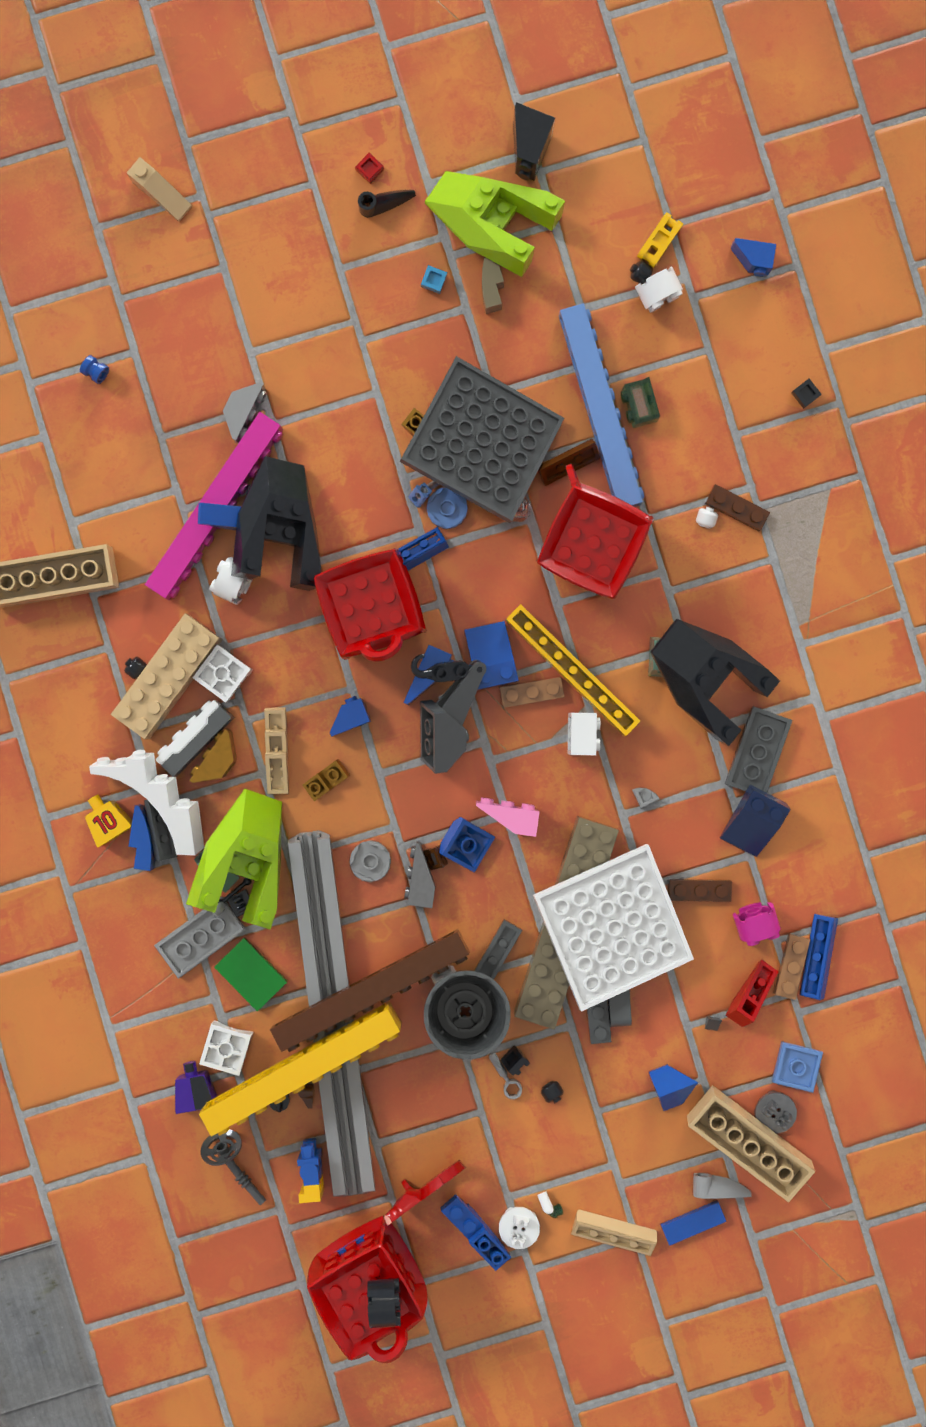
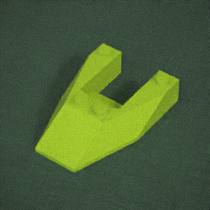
(481, 209)
(246, 846)

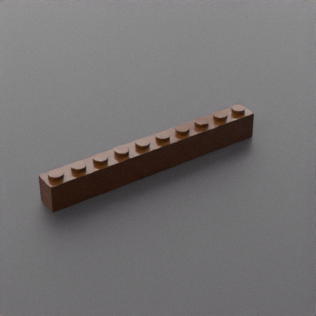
(370, 990)

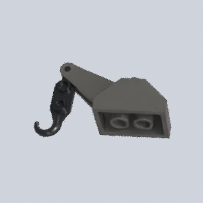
(441, 723)

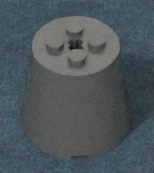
(472, 1034)

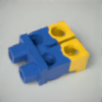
(311, 1172)

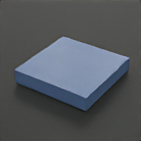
(797, 1066)

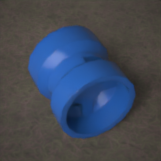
(95, 370)

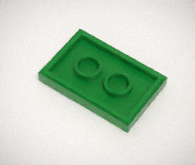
(251, 974)

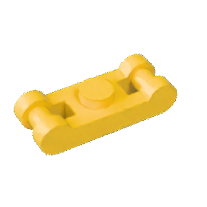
(660, 239)

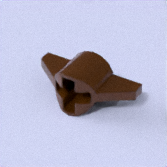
(307, 1094)

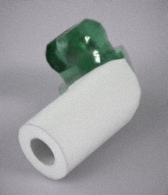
(548, 1208)

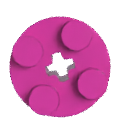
(757, 923)

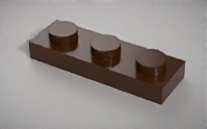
(578, 456)
(737, 507)
(700, 890)

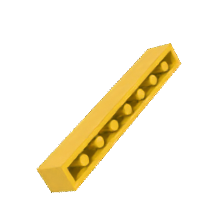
(572, 670)

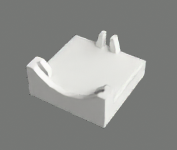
(222, 673)
(226, 1048)

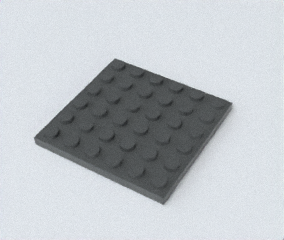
(482, 440)

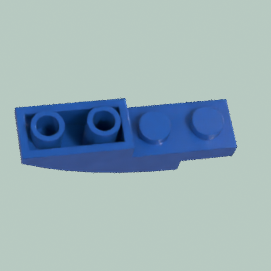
(476, 1231)

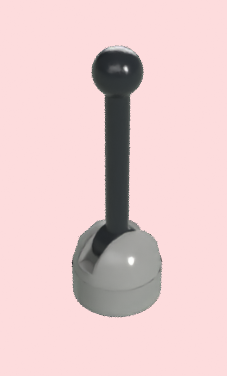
(221, 904)

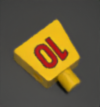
(106, 820)

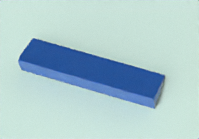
(424, 550)
(819, 956)

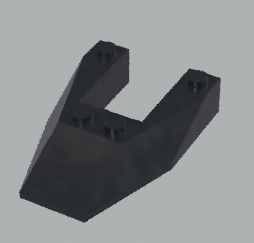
(278, 512)
(697, 664)

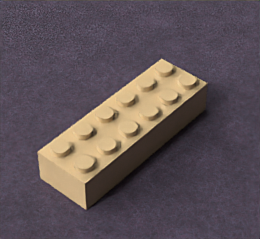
(57, 575)
(166, 677)
(750, 1143)

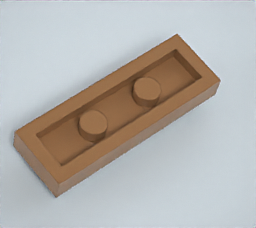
(532, 692)
(791, 966)

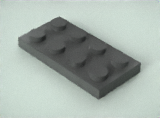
(758, 750)

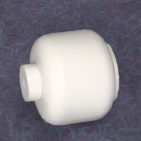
(707, 517)

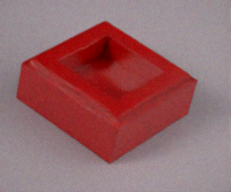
(369, 168)

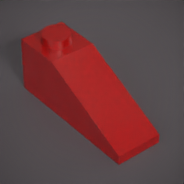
(752, 994)

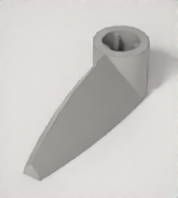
(717, 1187)

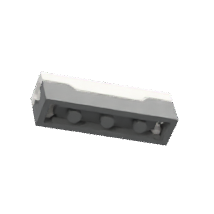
(194, 738)

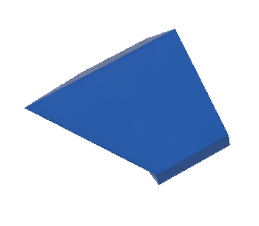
(671, 1086)

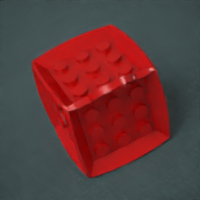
(594, 539)
(370, 605)
(340, 1289)

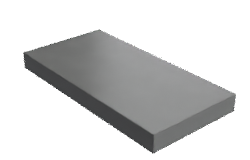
(199, 939)

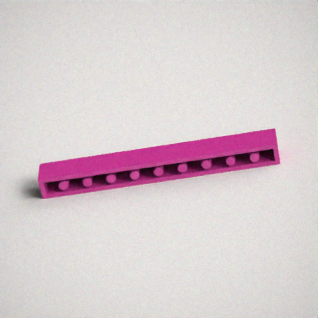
(224, 490)

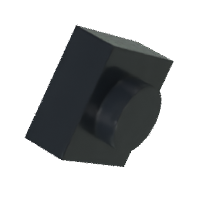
(806, 393)

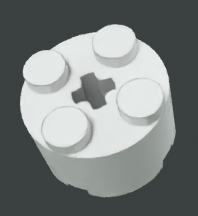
(659, 288)
(228, 586)

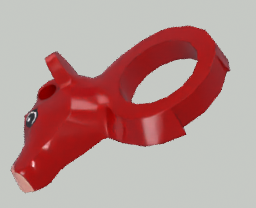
(414, 1196)

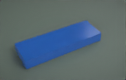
(693, 1222)

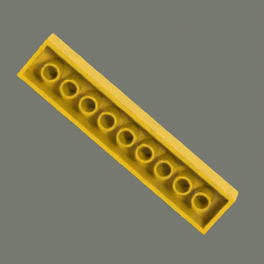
(301, 1068)

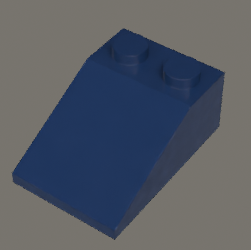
(755, 821)

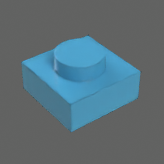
(434, 279)

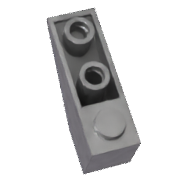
(422, 883)

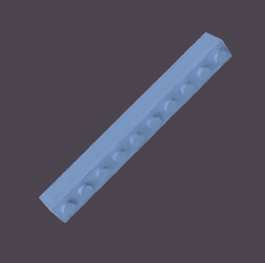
(599, 404)

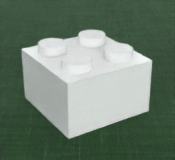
(583, 733)

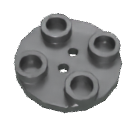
(768, 1105)

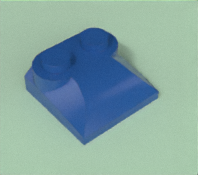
(465, 844)

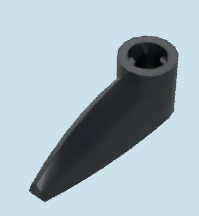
(383, 201)

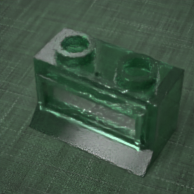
(640, 403)

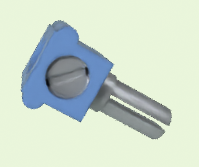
(421, 493)

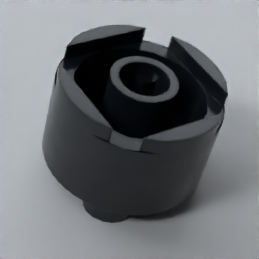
(383, 1303)

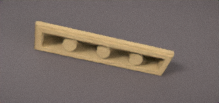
(614, 1232)

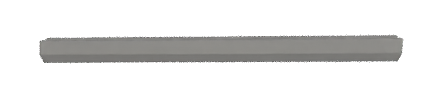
(325, 975)

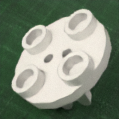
(516, 1237)

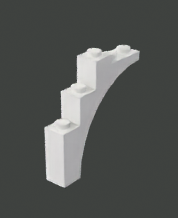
(162, 792)

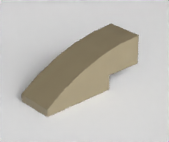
(491, 282)

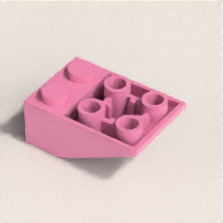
(517, 819)

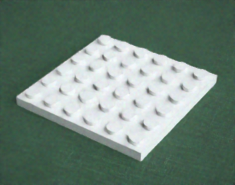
(613, 927)

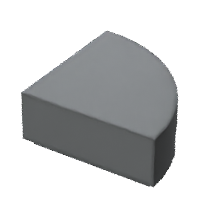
(644, 796)

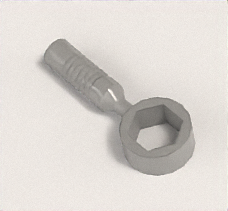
(503, 1073)

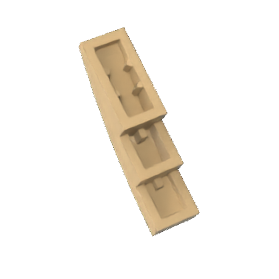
(276, 750)

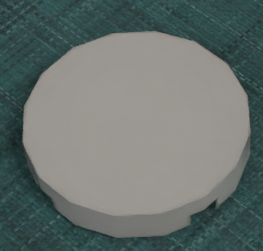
(370, 861)

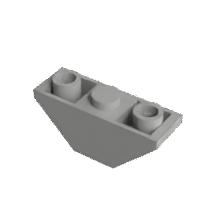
(242, 408)

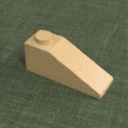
(158, 189)

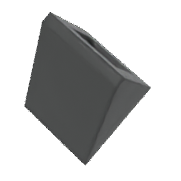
(712, 1023)

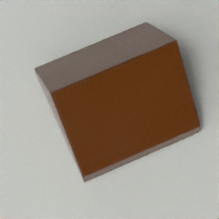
(434, 858)

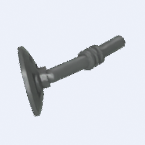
(224, 1157)

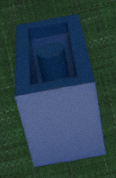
(754, 255)
(350, 716)

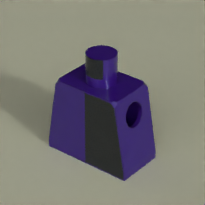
(193, 1089)

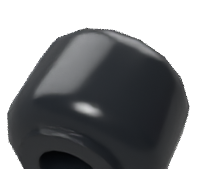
(640, 272)
(134, 667)
(552, 1092)

